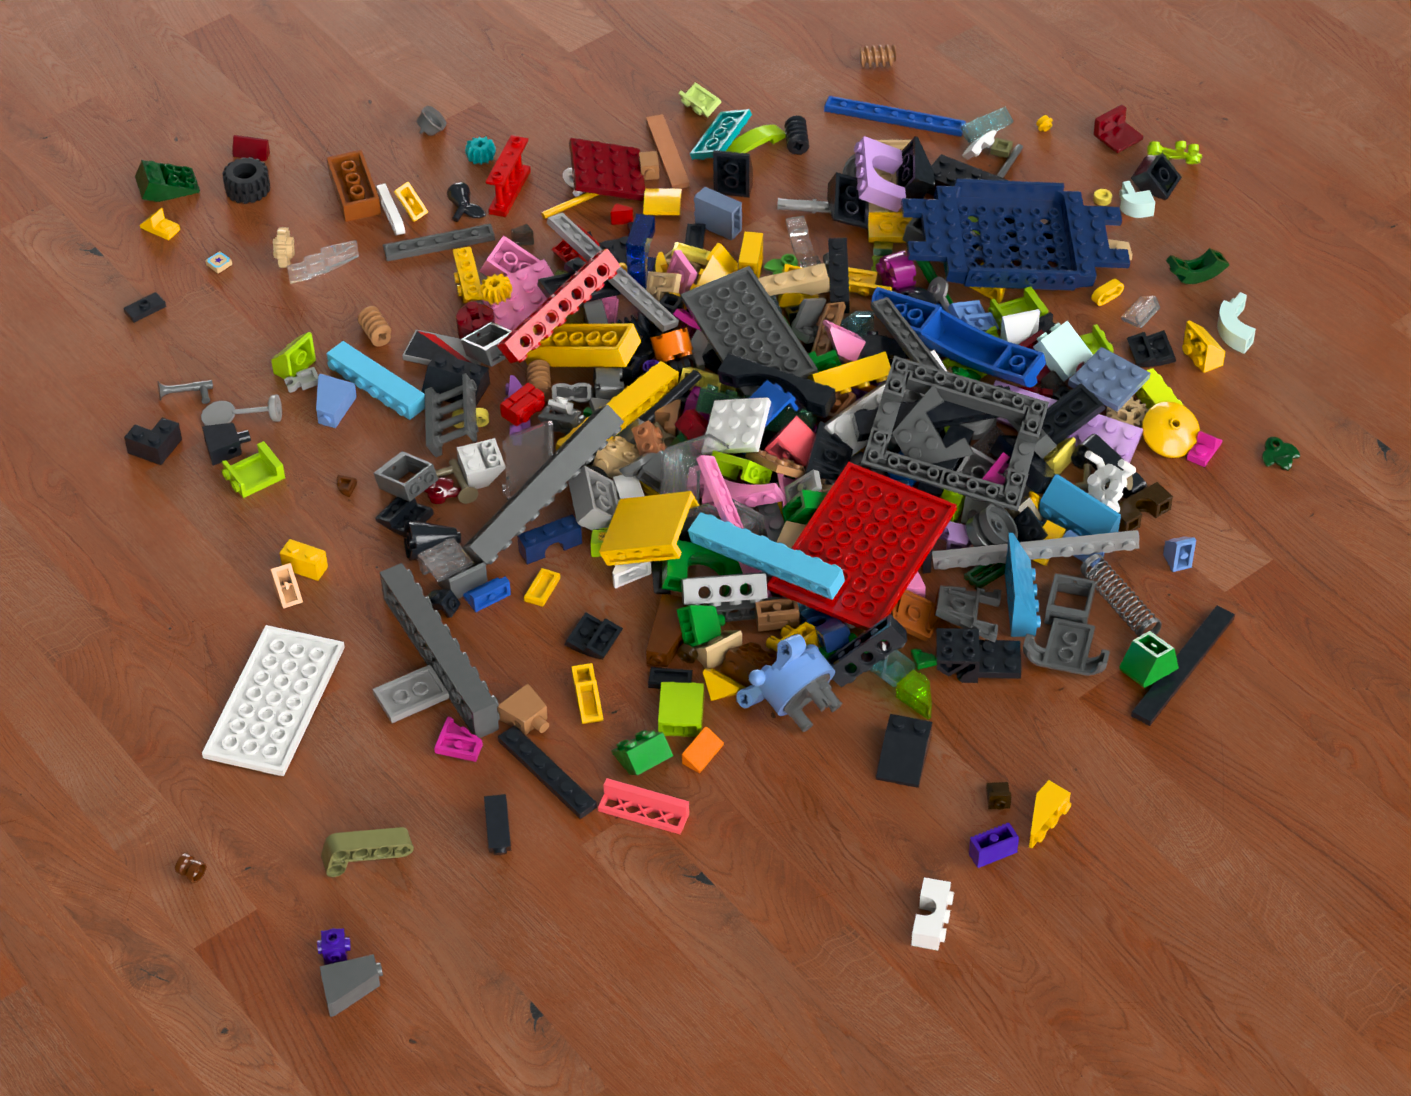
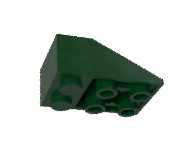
(165, 181)

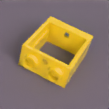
(752, 252)

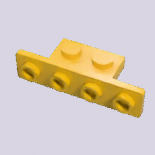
(466, 275)
(863, 281)

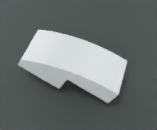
(979, 144)
(561, 405)

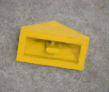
(411, 201)
(720, 685)

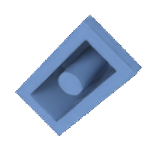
(1179, 552)

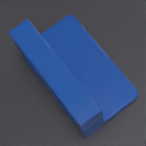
(488, 593)

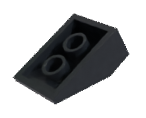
(916, 171)
(732, 173)
(845, 201)
(904, 750)

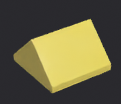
(1061, 455)

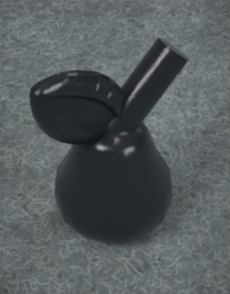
(460, 195)

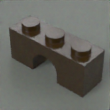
(1151, 499)

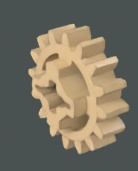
(283, 247)
(1131, 413)

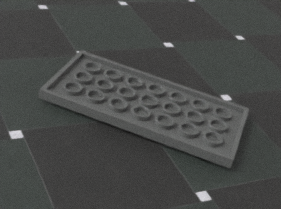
(745, 322)

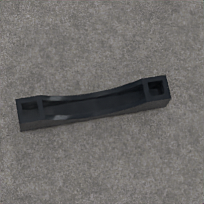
(645, 350)
(742, 372)

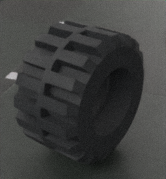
(246, 180)

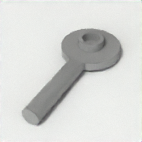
(939, 289)

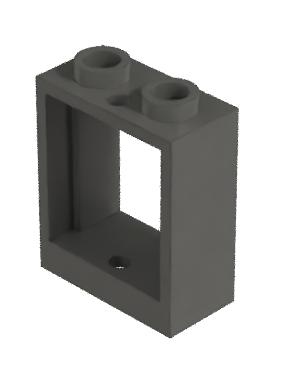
(484, 346)
(403, 463)
(1066, 584)

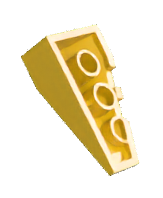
(719, 265)

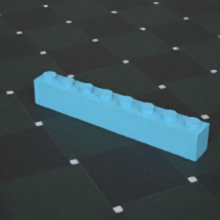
(766, 555)

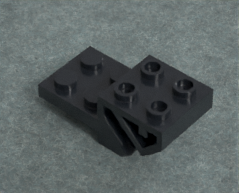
(974, 658)

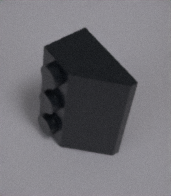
(446, 374)

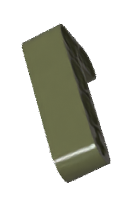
(363, 846)

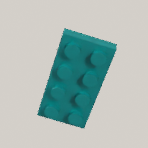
(720, 133)

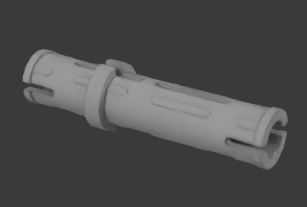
(803, 205)

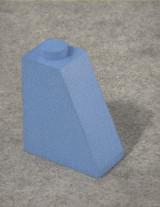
(333, 399)

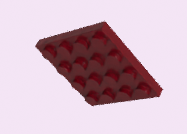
(606, 169)

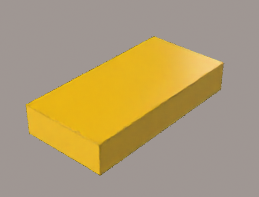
(542, 587)

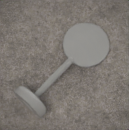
(224, 412)

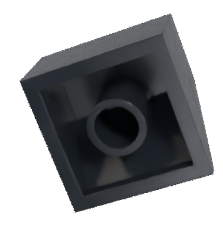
(1156, 175)

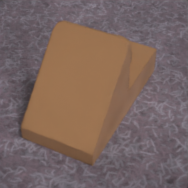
(668, 416)

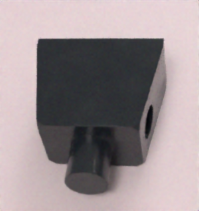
(224, 441)

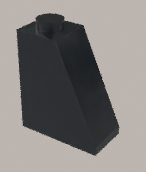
(497, 824)

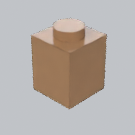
(649, 165)

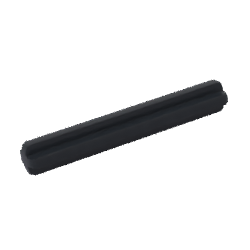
(677, 392)

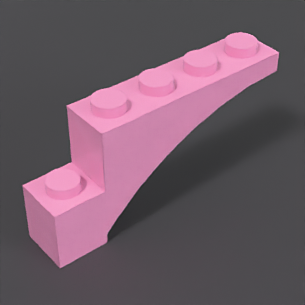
(746, 494)

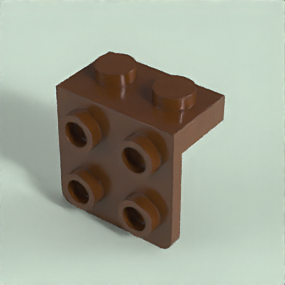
(745, 659)

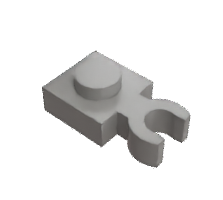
(305, 379)

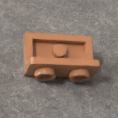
(648, 438)

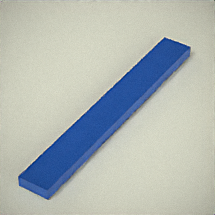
(894, 116)

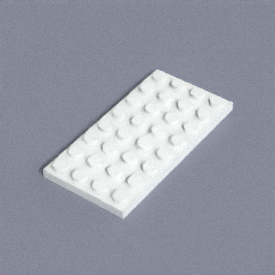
(273, 700)

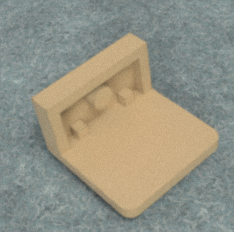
(615, 456)

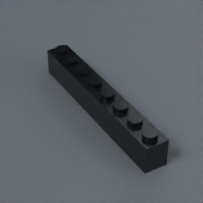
(941, 416)

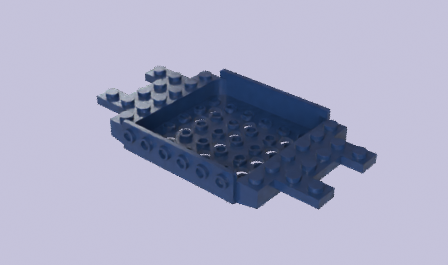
(1076, 231)

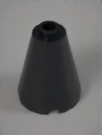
(425, 536)

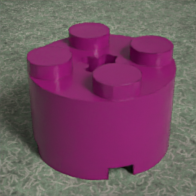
(896, 271)

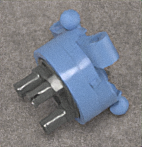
(793, 682)

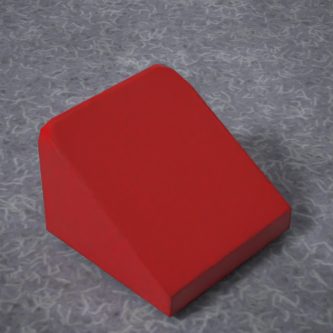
(621, 214)

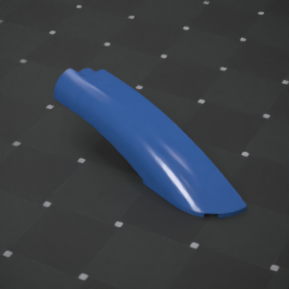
(966, 343)

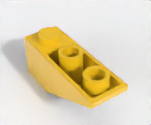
(1049, 806)

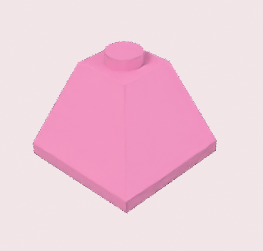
(846, 343)

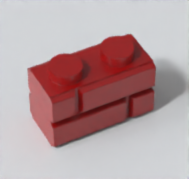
(522, 404)

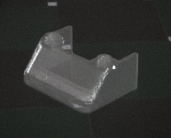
(681, 470)

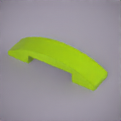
(756, 138)

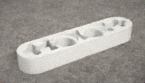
(390, 209)

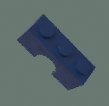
(534, 542)
(829, 630)

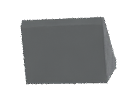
(466, 579)

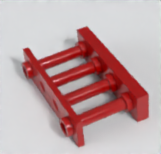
(508, 176)

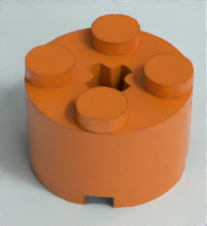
(672, 344)

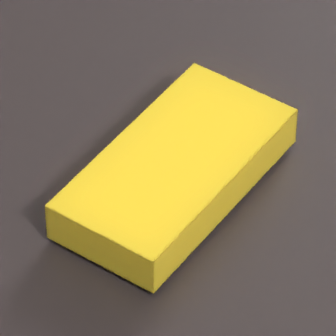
(692, 253)

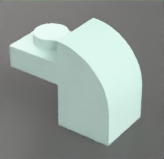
(1136, 203)

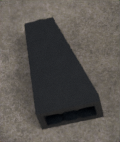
(1039, 472)

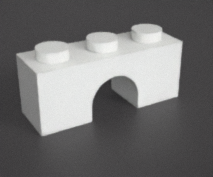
(929, 929)

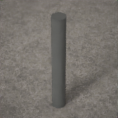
(1010, 161)

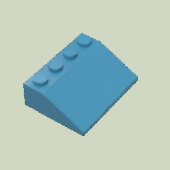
(1021, 590)

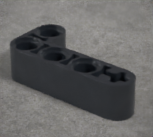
(1099, 447)

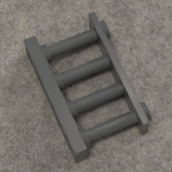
(435, 413)

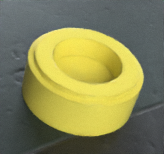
(1102, 197)

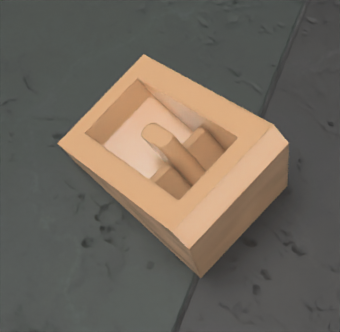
(286, 585)

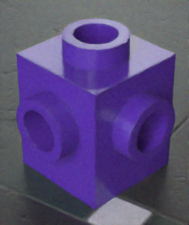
(333, 945)

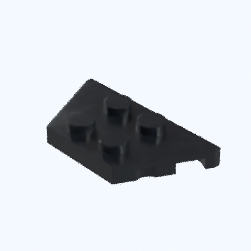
(828, 454)

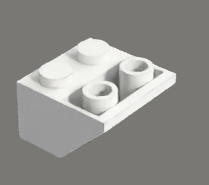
(480, 463)

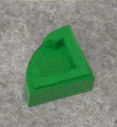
(922, 659)

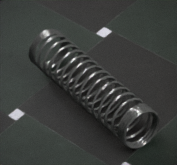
(1099, 566)

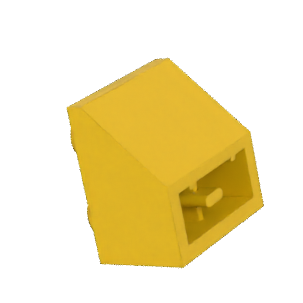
(1202, 348)

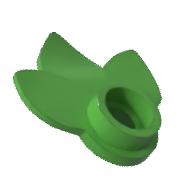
(777, 265)

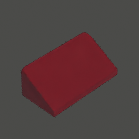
(250, 147)

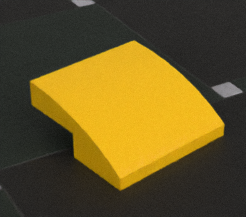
(662, 201)

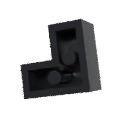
(154, 444)

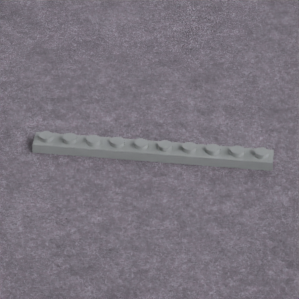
(622, 281)
(1038, 549)

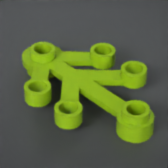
(1191, 157)

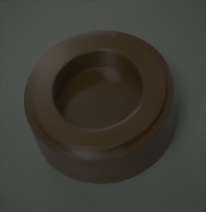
(687, 653)

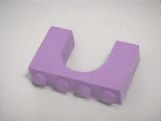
(871, 186)

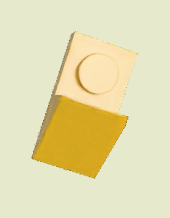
(160, 226)

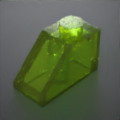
(916, 693)

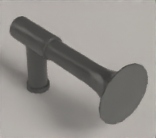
(194, 386)

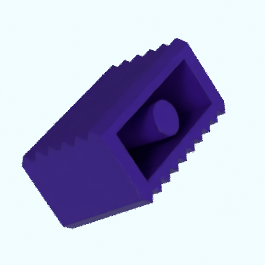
(993, 845)

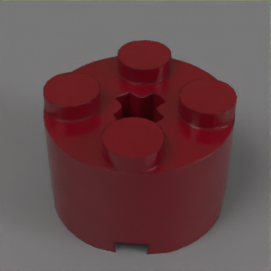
(472, 318)

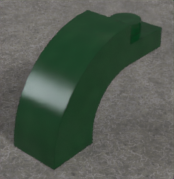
(1198, 269)

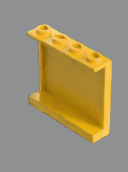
(646, 528)

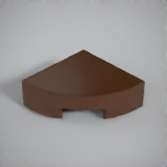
(346, 485)

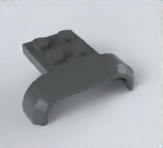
(1067, 649)

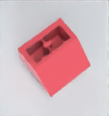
(792, 442)

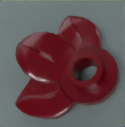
(441, 490)

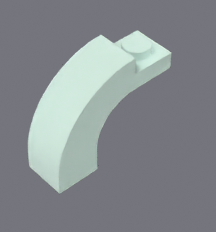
(1230, 329)

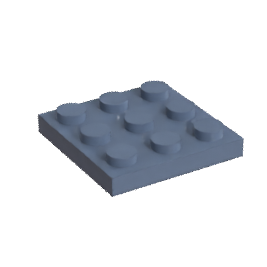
(1110, 378)

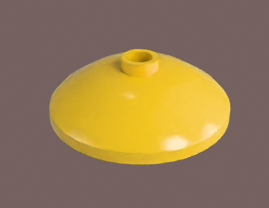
(1164, 436)

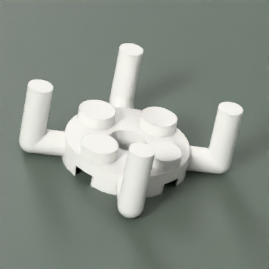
(1108, 473)

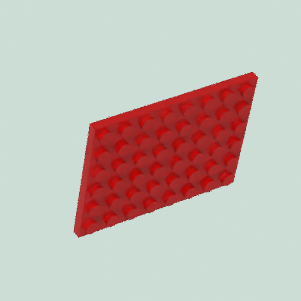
(877, 537)

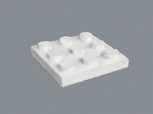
(739, 423)

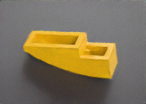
(587, 693)

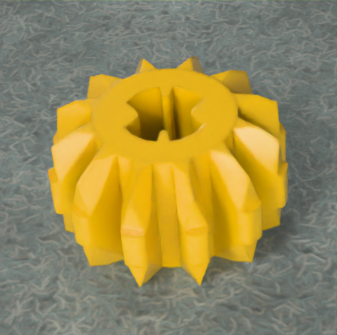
(496, 289)

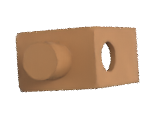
(524, 711)

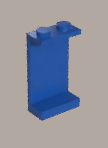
(778, 399)

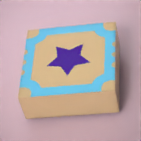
(218, 262)

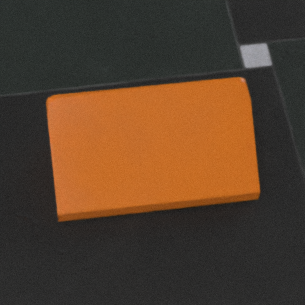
(701, 750)

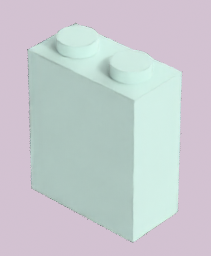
(1063, 350)

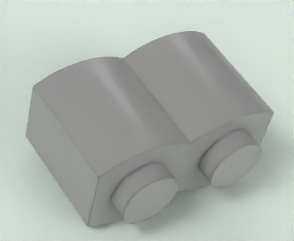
(578, 392)

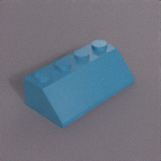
(1077, 510)

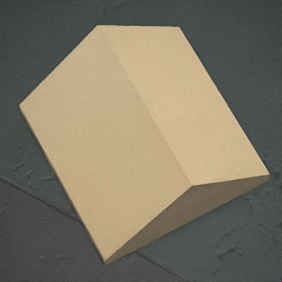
(715, 650)

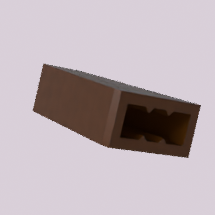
(666, 632)

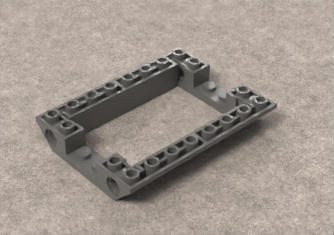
(964, 392)

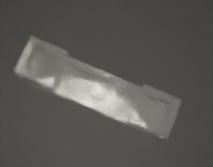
(801, 242)

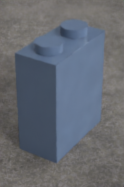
(718, 212)

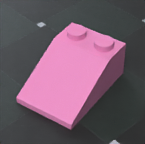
(507, 259)

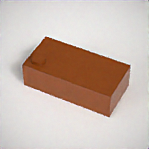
(353, 185)

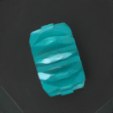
(480, 150)

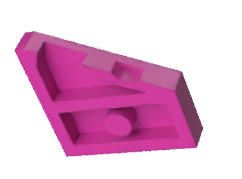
(458, 742)

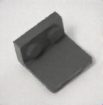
(805, 322)

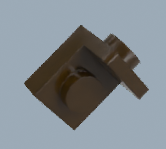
(998, 795)

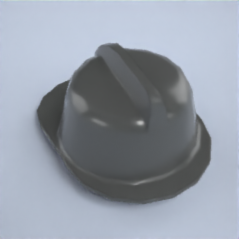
(431, 121)

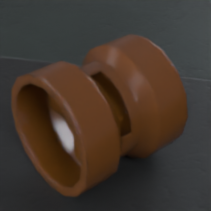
(190, 867)

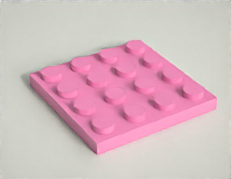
(524, 298)

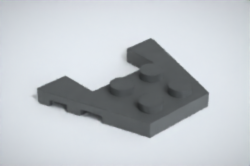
(919, 437)
(961, 608)

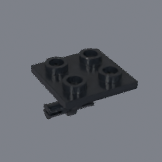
(1029, 527)

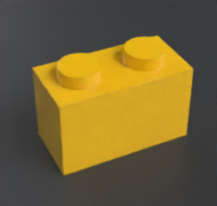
(304, 559)

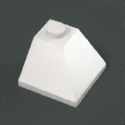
(1019, 326)

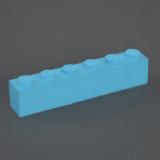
(376, 380)

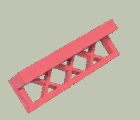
(647, 802)

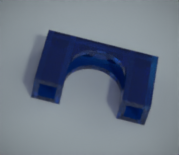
(638, 248)

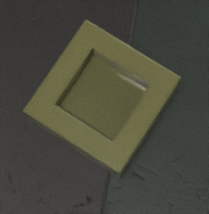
(1001, 147)

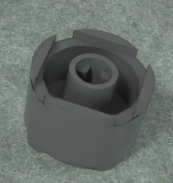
(607, 382)

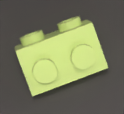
(700, 99)

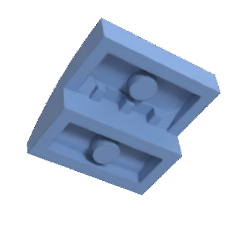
(973, 314)

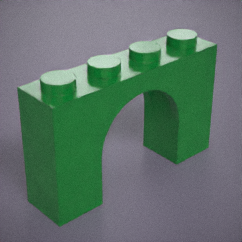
(695, 554)

